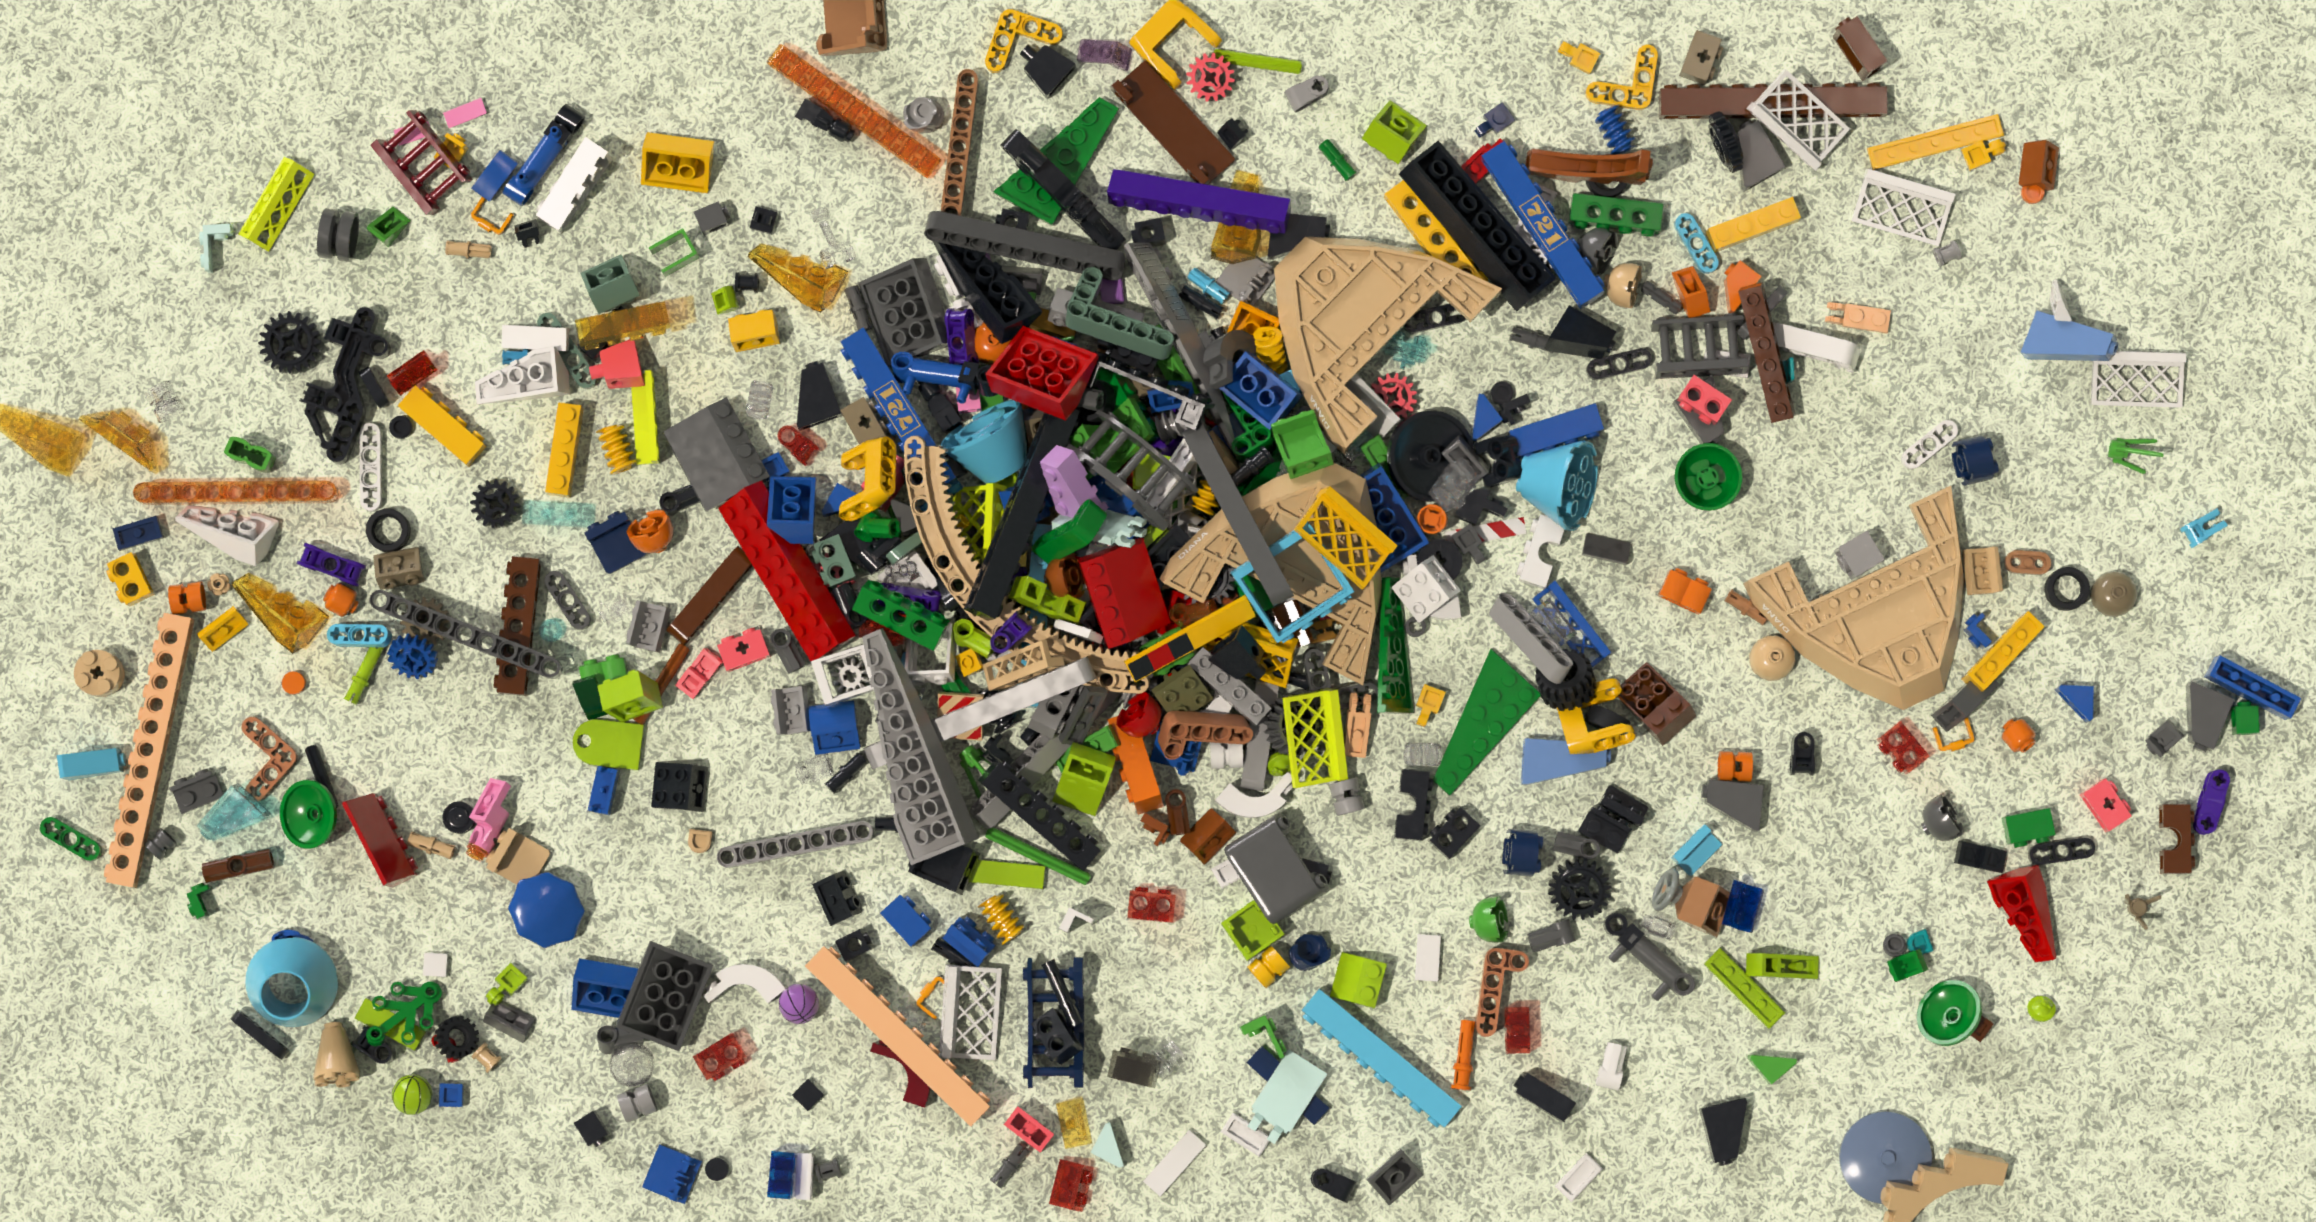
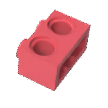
(1707, 395)

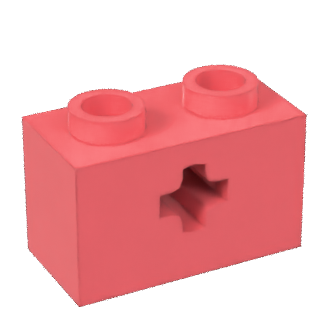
(735, 660)
(2106, 817)
(1029, 1129)

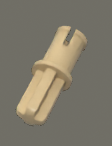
(468, 249)

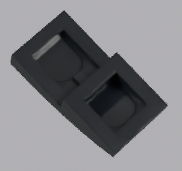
(1980, 857)

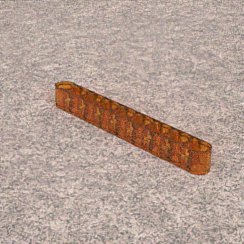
(854, 110)
(225, 492)

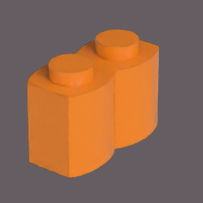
(1684, 591)

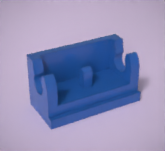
(603, 790)

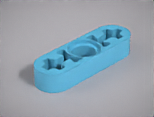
(1683, 231)
(351, 629)

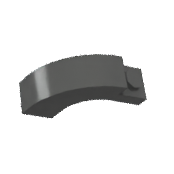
(1223, 351)

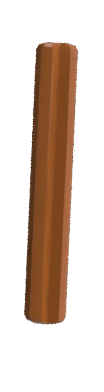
(667, 674)

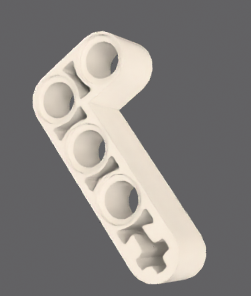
(1817, 346)

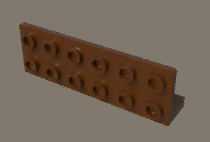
(1173, 124)

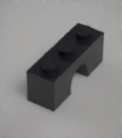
(1416, 785)

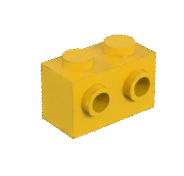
(753, 330)

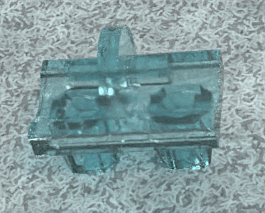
(1407, 352)

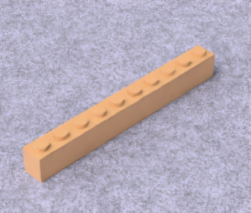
(901, 1039)

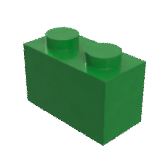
(2028, 827)

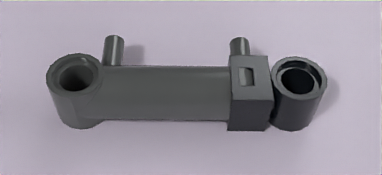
(1651, 956)

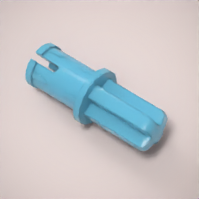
(1208, 285)

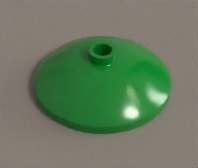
(300, 815)
(1942, 1005)

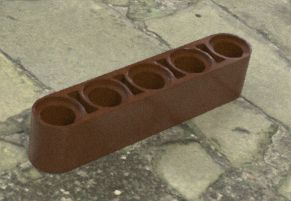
(709, 596)

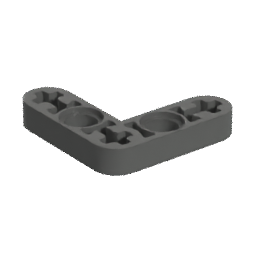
(1309, 665)

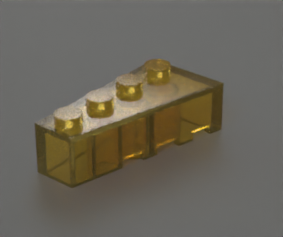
(622, 324)

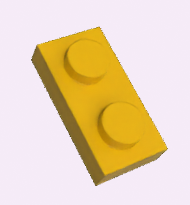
(222, 628)

